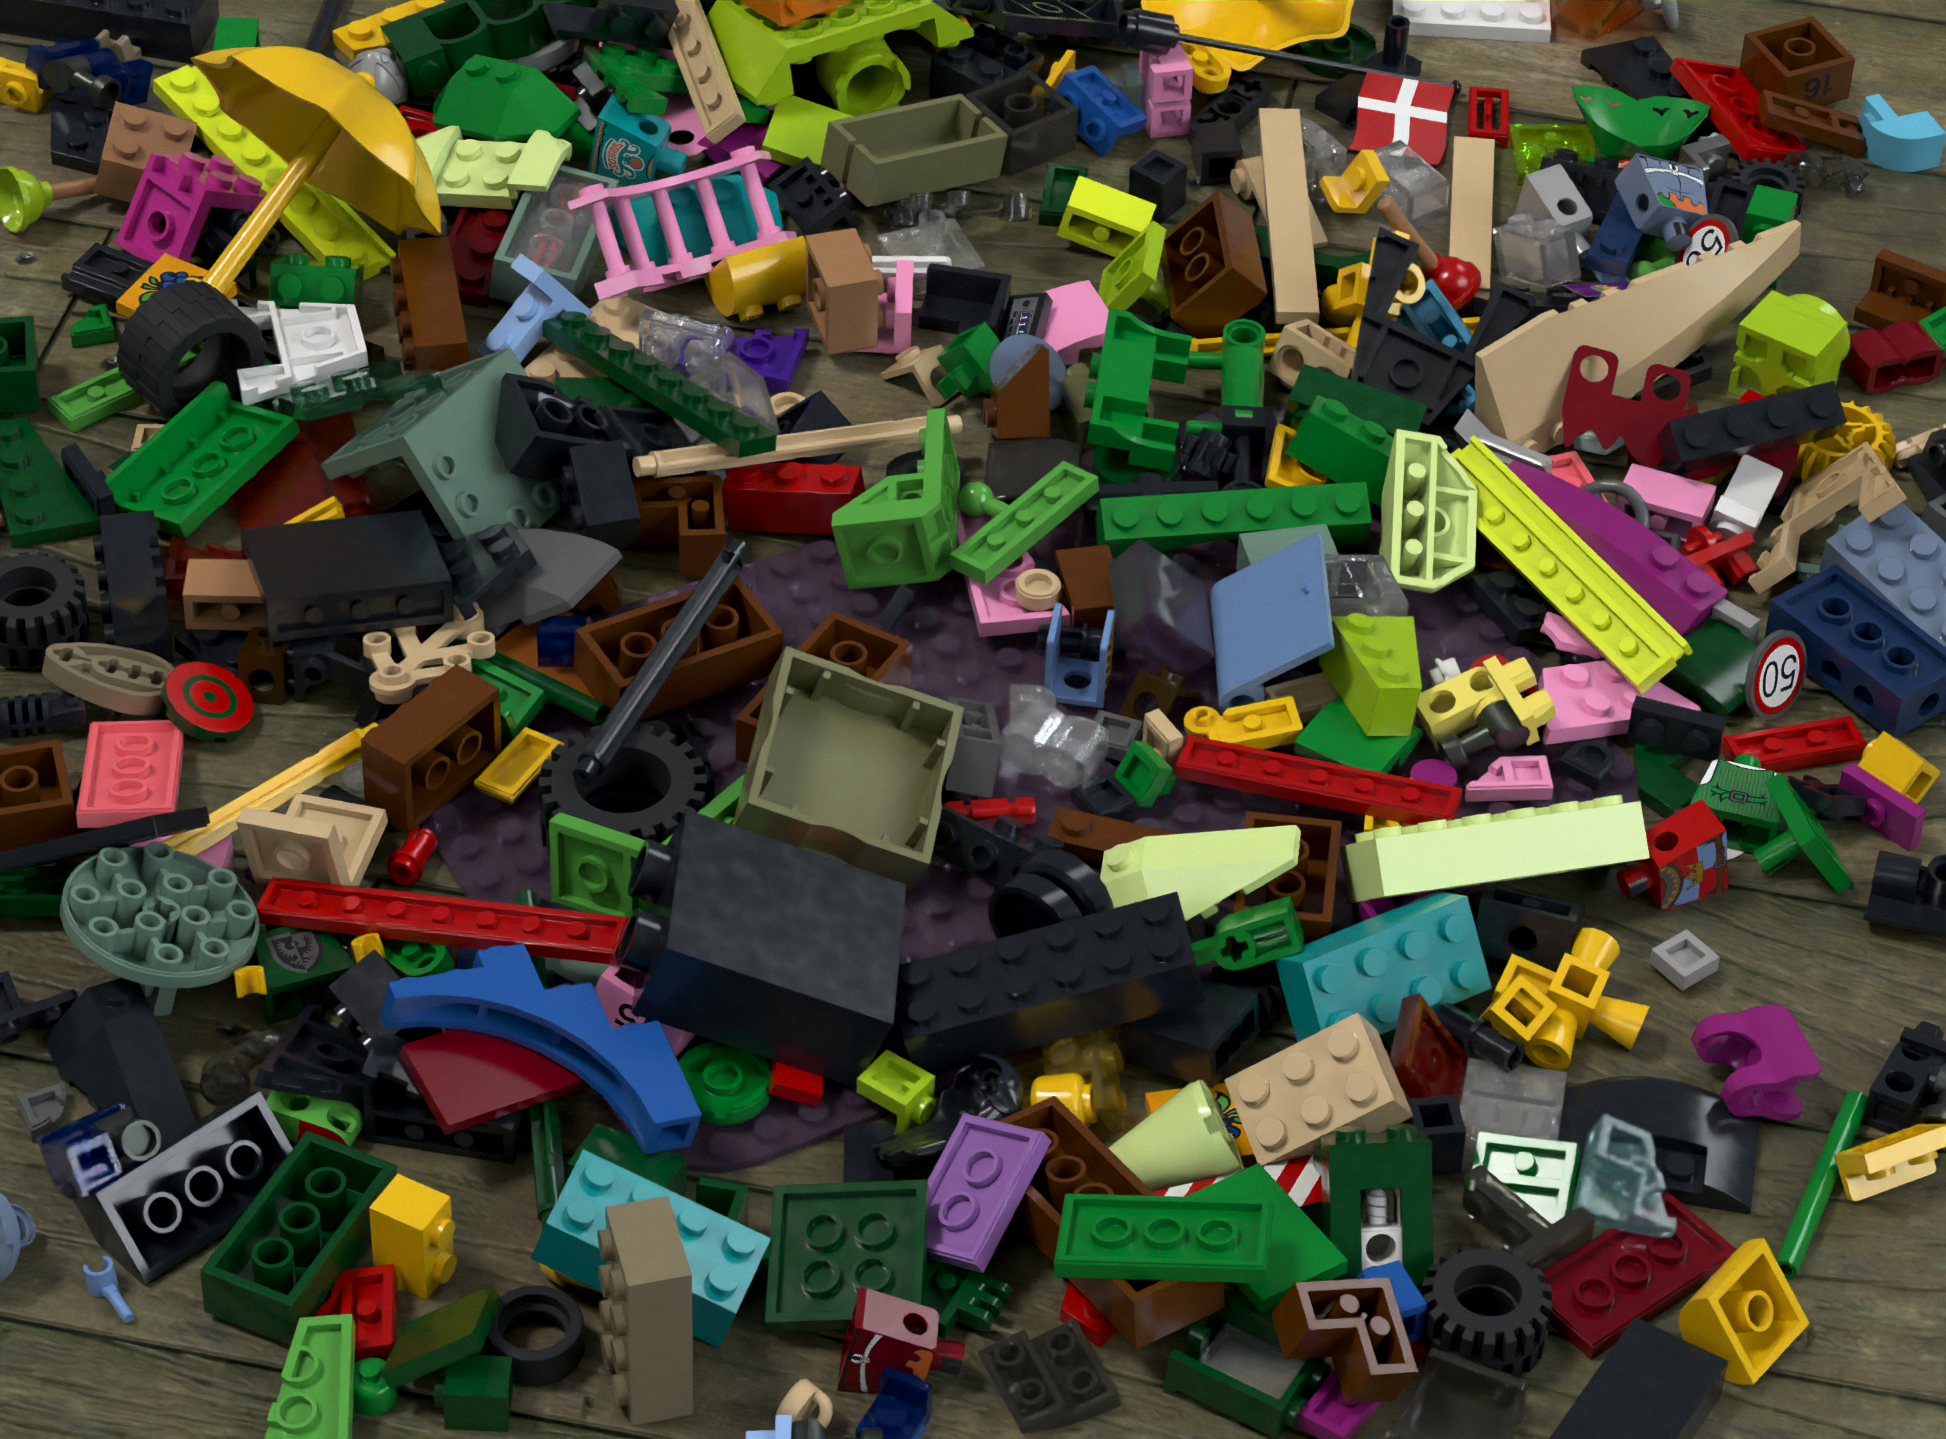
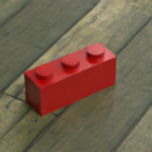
(789, 496)

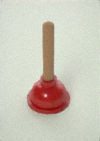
(1453, 276)

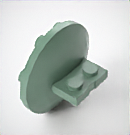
(159, 919)

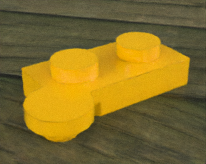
(1251, 725)

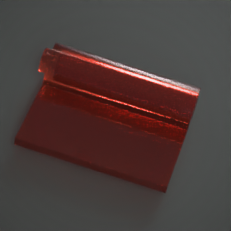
(297, 482)

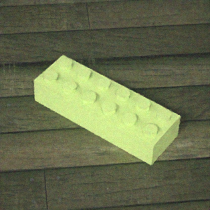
(1493, 848)

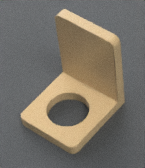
(921, 364)

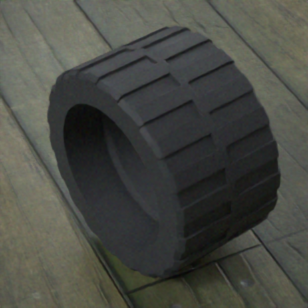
(168, 328)

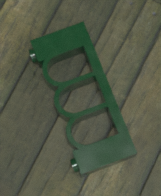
(443, 37)

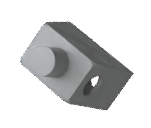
(1554, 196)

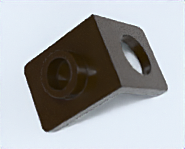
(261, 654)
(1163, 685)

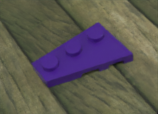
(772, 356)

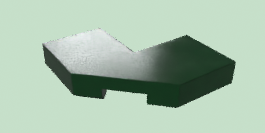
(1659, 781)

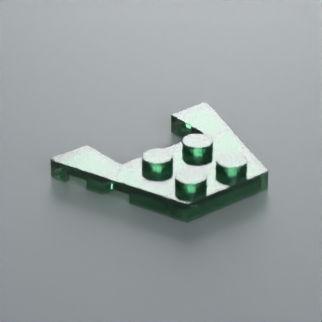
(354, 387)

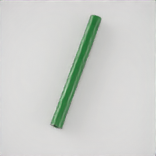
(1820, 1184)

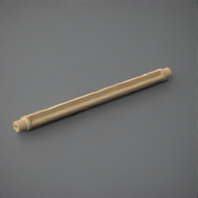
(788, 447)

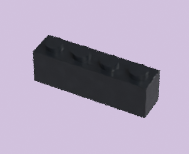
(1751, 428)

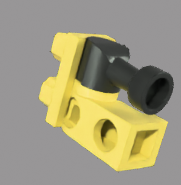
(1485, 698)

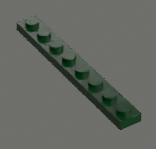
(659, 385)

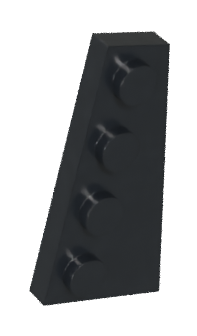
(1643, 72)

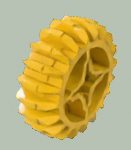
(1860, 427)

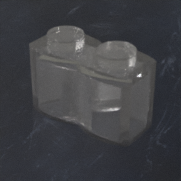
(1053, 745)

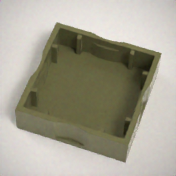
(848, 767)

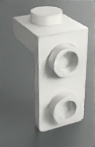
(1745, 498)

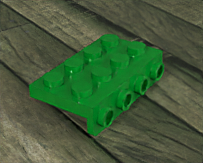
(199, 460)

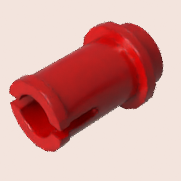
(407, 864)

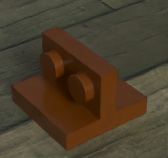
(1901, 291)

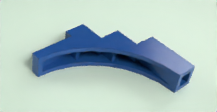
(567, 1024)

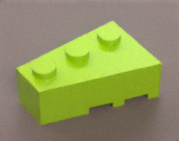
(1375, 671)

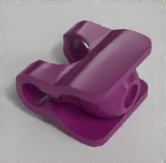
(1767, 1060)

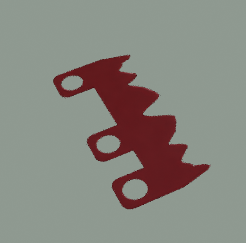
(1594, 408)

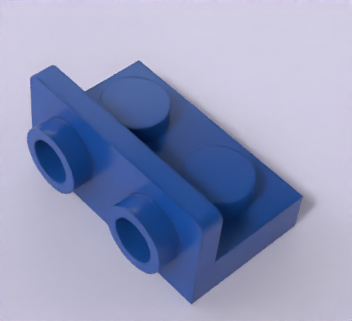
(1101, 107)

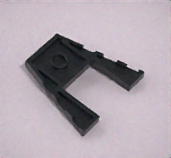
(1413, 363)

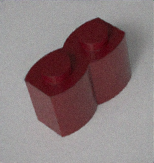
(1893, 357)

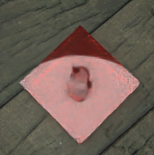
(1425, 1053)

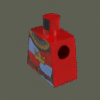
(1684, 859)

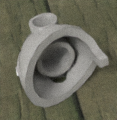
(386, 72)

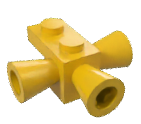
(1346, 299)
(1578, 997)

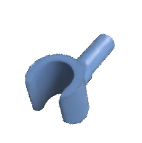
(106, 1285)

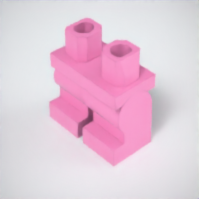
(1167, 91)

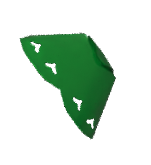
(1635, 125)

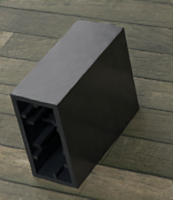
(764, 947)

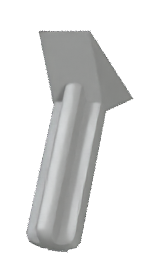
(1502, 448)

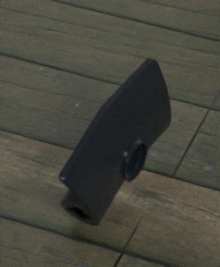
(1908, 893)

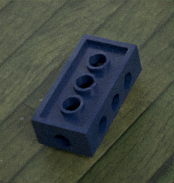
(1864, 650)

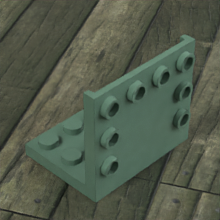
(453, 452)

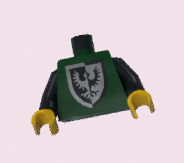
(298, 967)

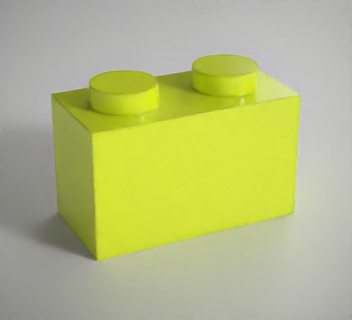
(1104, 217)

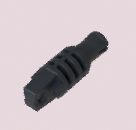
(41, 714)

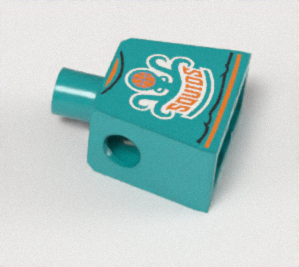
(632, 146)

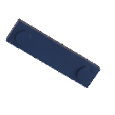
(1615, 242)

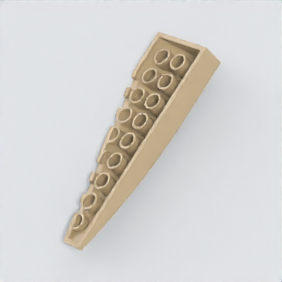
(1649, 323)

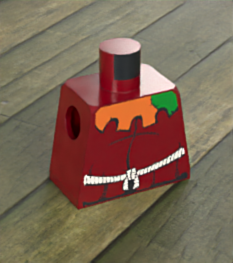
(894, 1335)

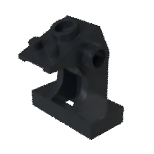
(339, 660)

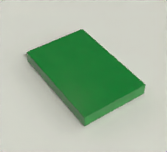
(1297, 1245)

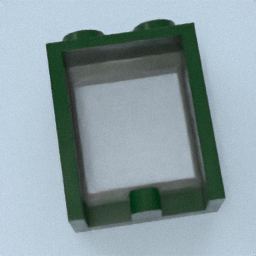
(1242, 1369)

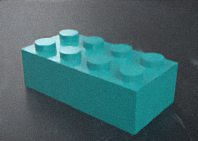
(1378, 962)
(718, 1250)

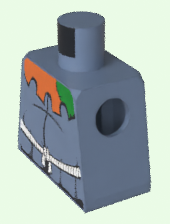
(1663, 198)

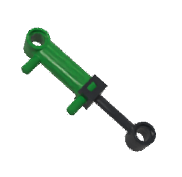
(1241, 396)

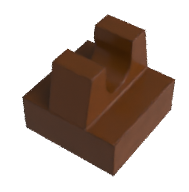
(604, 592)

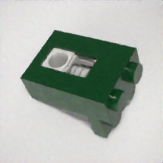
(1377, 1162)

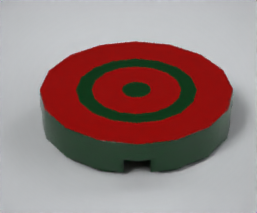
(207, 701)

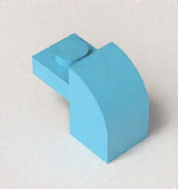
(1900, 142)

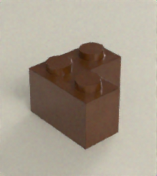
(682, 515)
(1354, 1325)

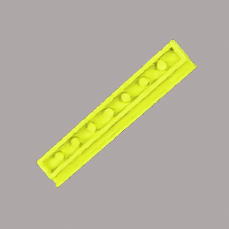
(313, 216)
(1569, 572)

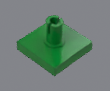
(1803, 837)

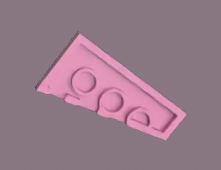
(995, 603)

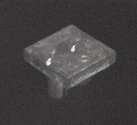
(682, 342)

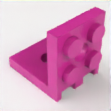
(183, 192)

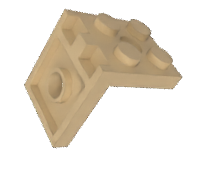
(312, 841)

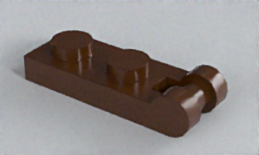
(1811, 122)

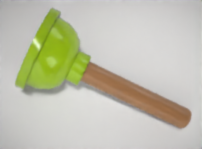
(25, 196)

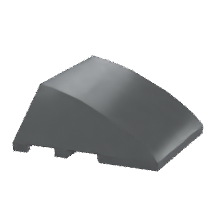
(564, 574)

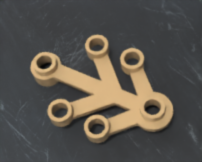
(395, 681)

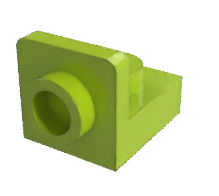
(900, 1089)

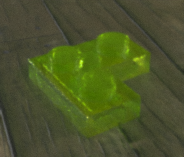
(1533, 141)

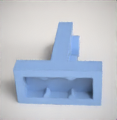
(524, 320)

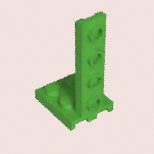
(595, 862)

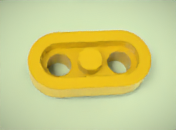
(1210, 70)

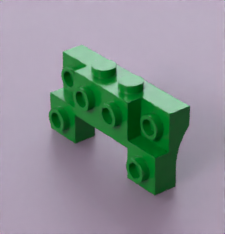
(1123, 375)

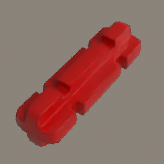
(984, 809)

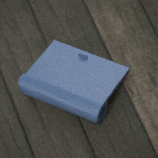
(1270, 620)

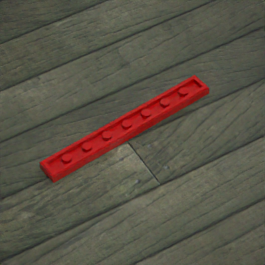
(441, 920)

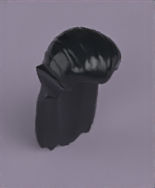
(982, 1089)

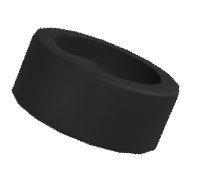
(538, 1305)

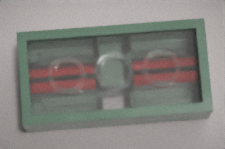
(550, 236)

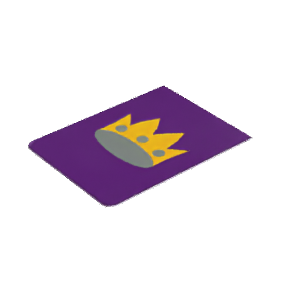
(1595, 289)

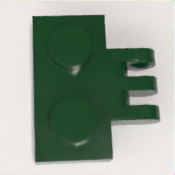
(964, 1296)

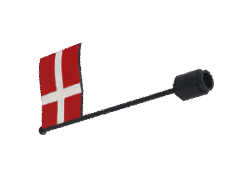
(1387, 105)

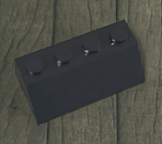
(188, 1189)

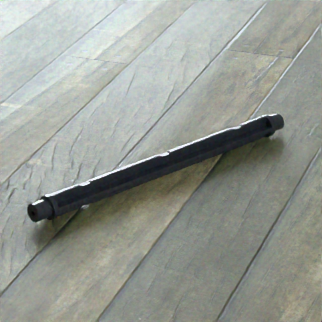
(660, 662)

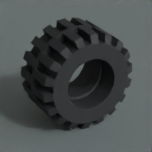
(39, 607)
(1494, 1285)

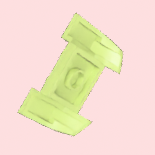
(490, 171)

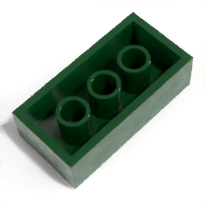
(295, 1238)

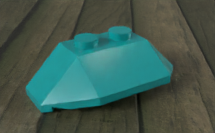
(734, 208)

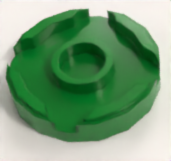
(726, 1082)

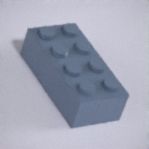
(1898, 563)

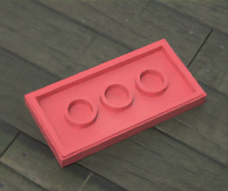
(129, 772)

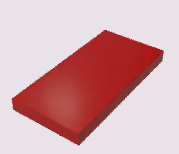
(1733, 109)

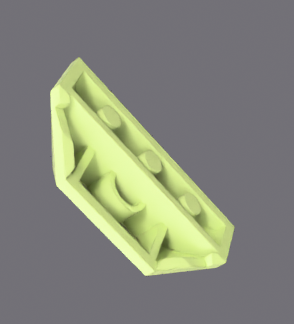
(1427, 514)

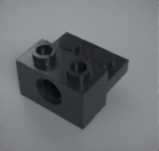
(1550, 918)

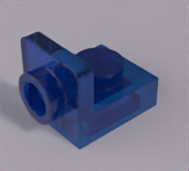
(557, 640)
(900, 1407)

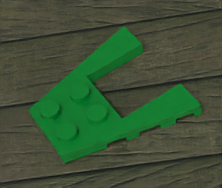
(643, 72)

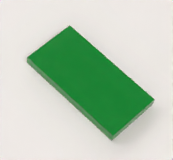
(1164, 1238)

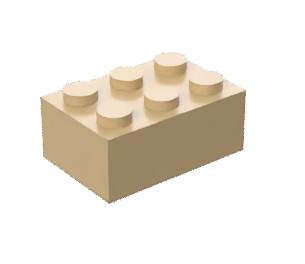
(1315, 1087)

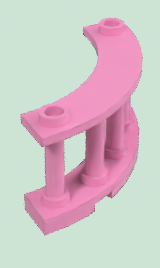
(682, 265)

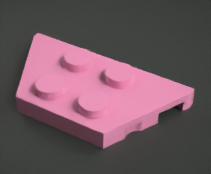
(1595, 701)

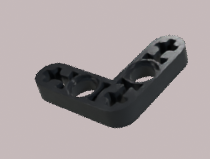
(1243, 96)

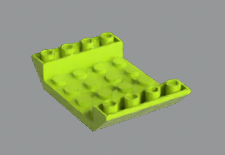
(761, 51)

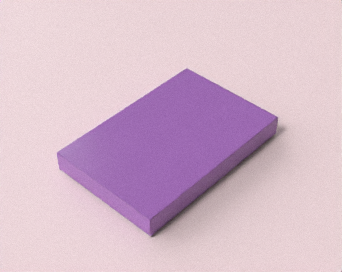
(979, 1188)

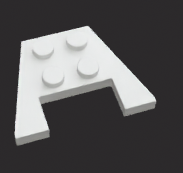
(309, 344)

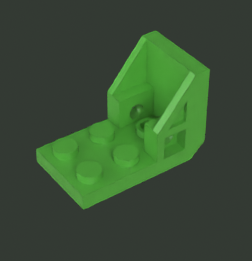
(906, 521)

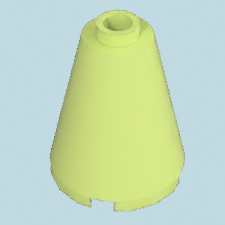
(1180, 1142)

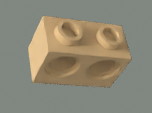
(1317, 348)

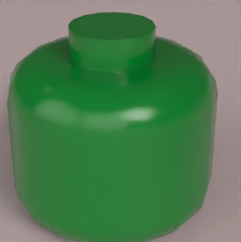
(371, 1391)

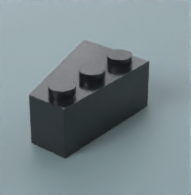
(401, 1118)

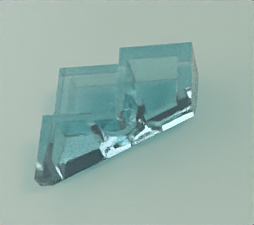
(1622, 1181)

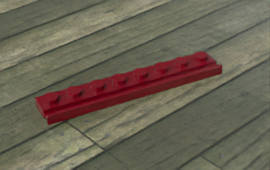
(476, 240)

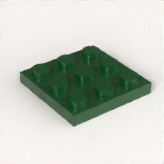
(842, 1239)

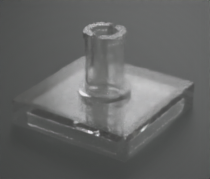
(931, 238)

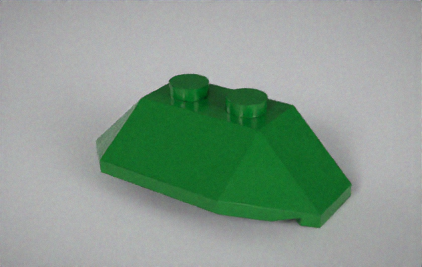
(503, 102)

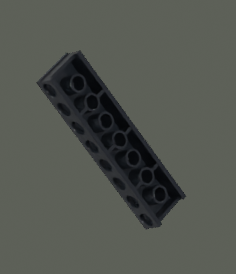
(1647, 1389)

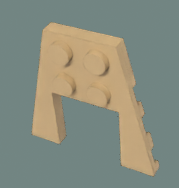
(1852, 480)

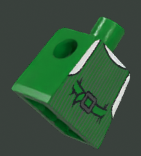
(1741, 801)

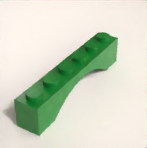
(1203, 517)

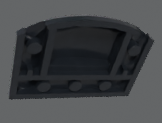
(1697, 1141)

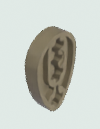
(109, 675)

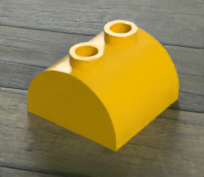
(760, 278)
(1744, 1313)

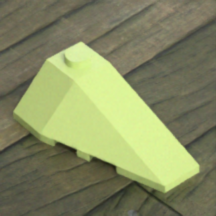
(1199, 866)

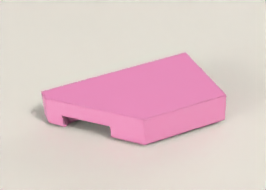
(1512, 780)

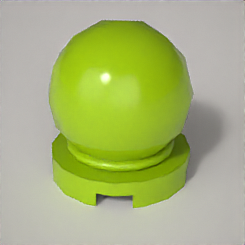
(863, 77)

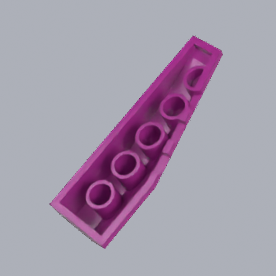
(1639, 556)

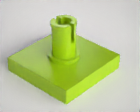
(1135, 273)

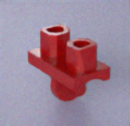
(1717, 555)

